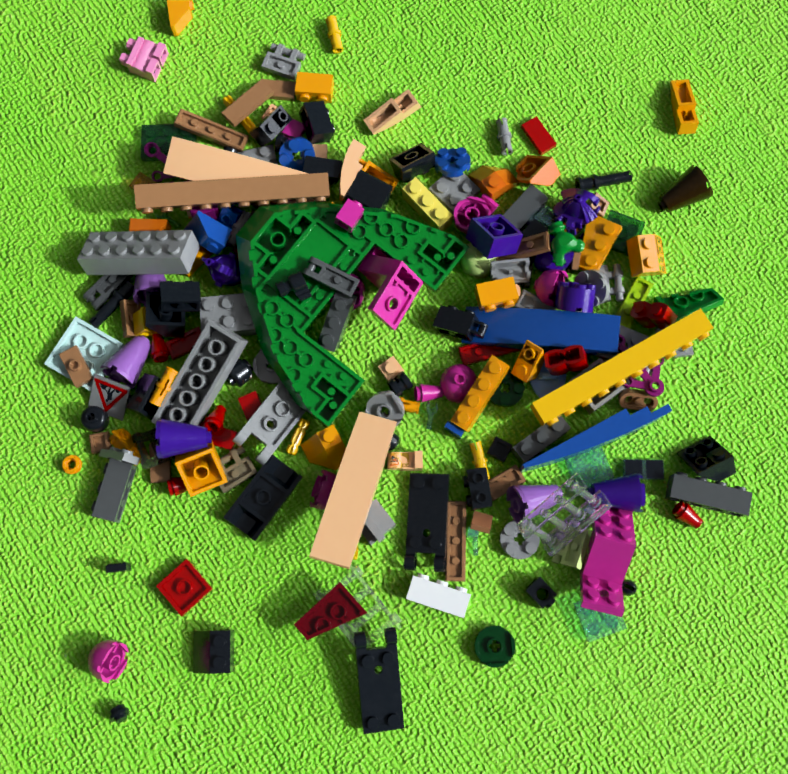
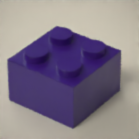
(494, 236)

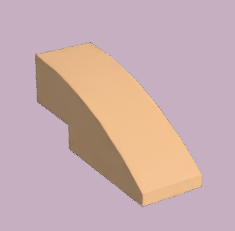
(392, 112)
(350, 167)

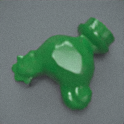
(563, 243)

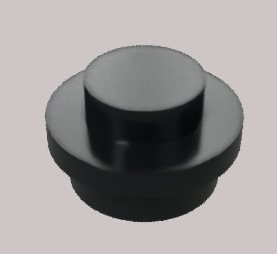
(119, 713)

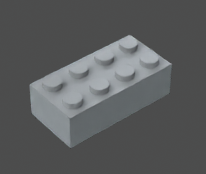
(228, 311)

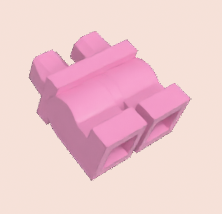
(144, 58)

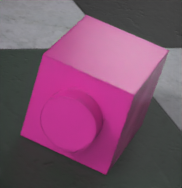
(349, 215)

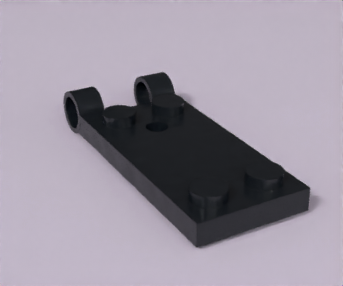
(429, 511)
(379, 691)

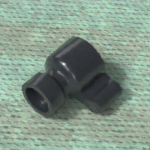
(296, 283)

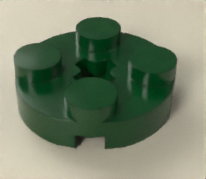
(515, 393)
(502, 637)

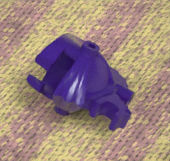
(575, 210)
(224, 269)

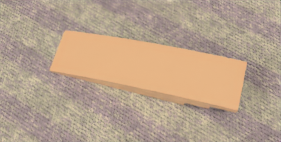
(203, 162)
(353, 490)

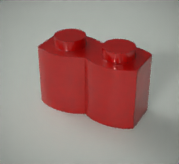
(653, 314)
(562, 361)

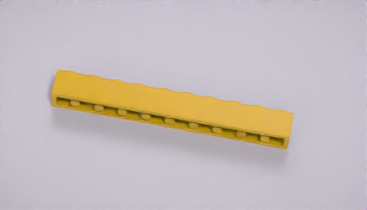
(621, 367)

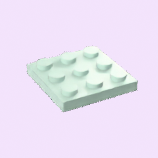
(93, 344)

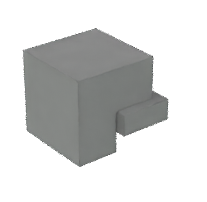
(377, 524)

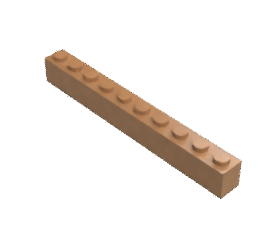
(231, 191)

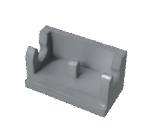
(511, 268)

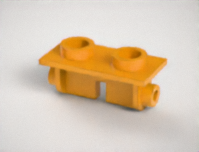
(122, 439)

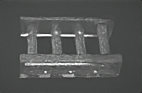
(574, 524)
(349, 629)

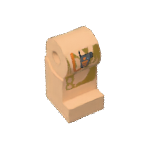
(405, 461)

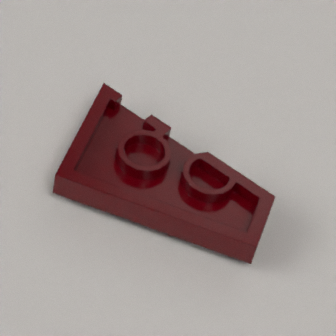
(330, 612)

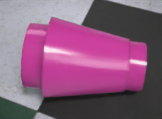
(427, 392)

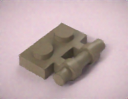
(238, 472)

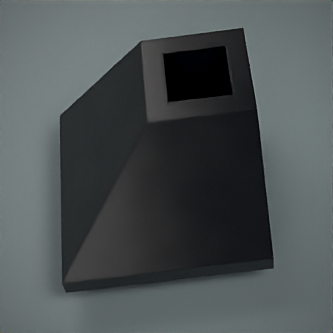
(709, 459)

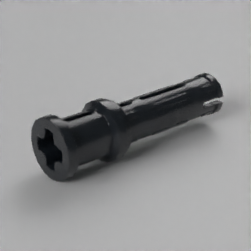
(594, 181)
(112, 304)

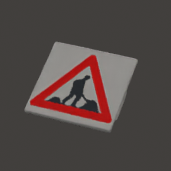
(109, 396)

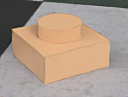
(390, 368)

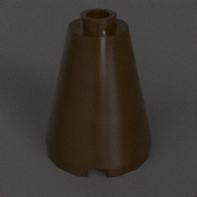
(686, 190)

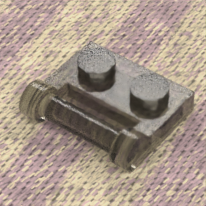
(148, 462)

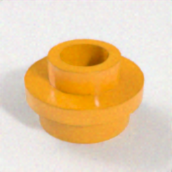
(68, 460)

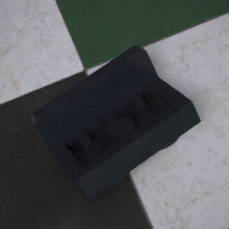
(478, 489)

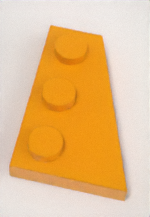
(598, 241)

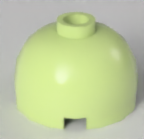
(475, 263)

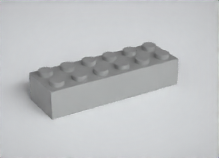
(139, 252)
(202, 375)

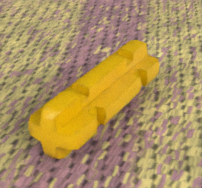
(297, 436)

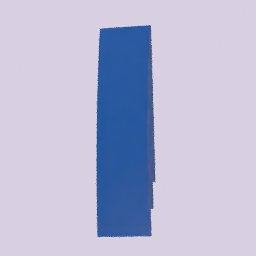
(549, 329)
(597, 436)

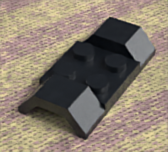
(263, 497)

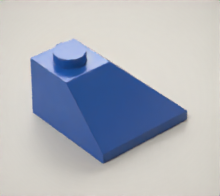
(209, 232)

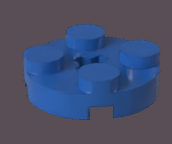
(294, 145)
(446, 156)

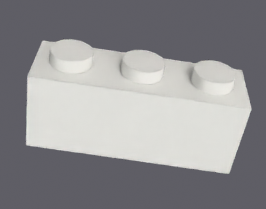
(438, 595)

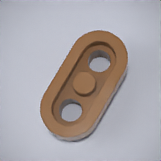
(636, 399)

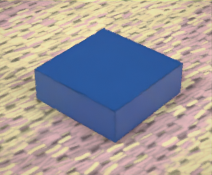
(454, 429)

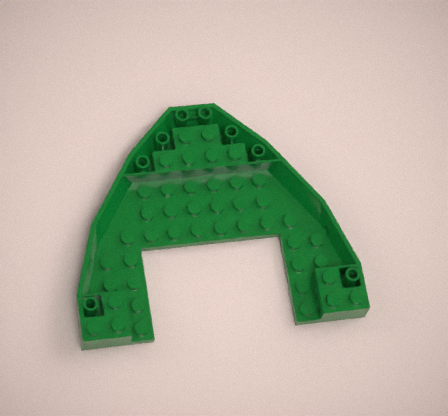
(280, 242)

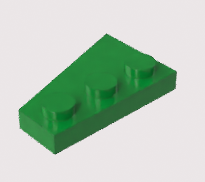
(687, 304)

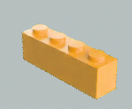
(480, 393)

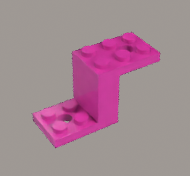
(394, 282)
(607, 562)

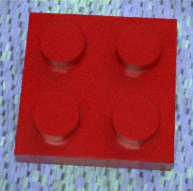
(184, 587)

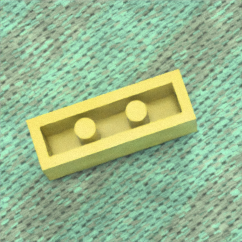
(426, 205)

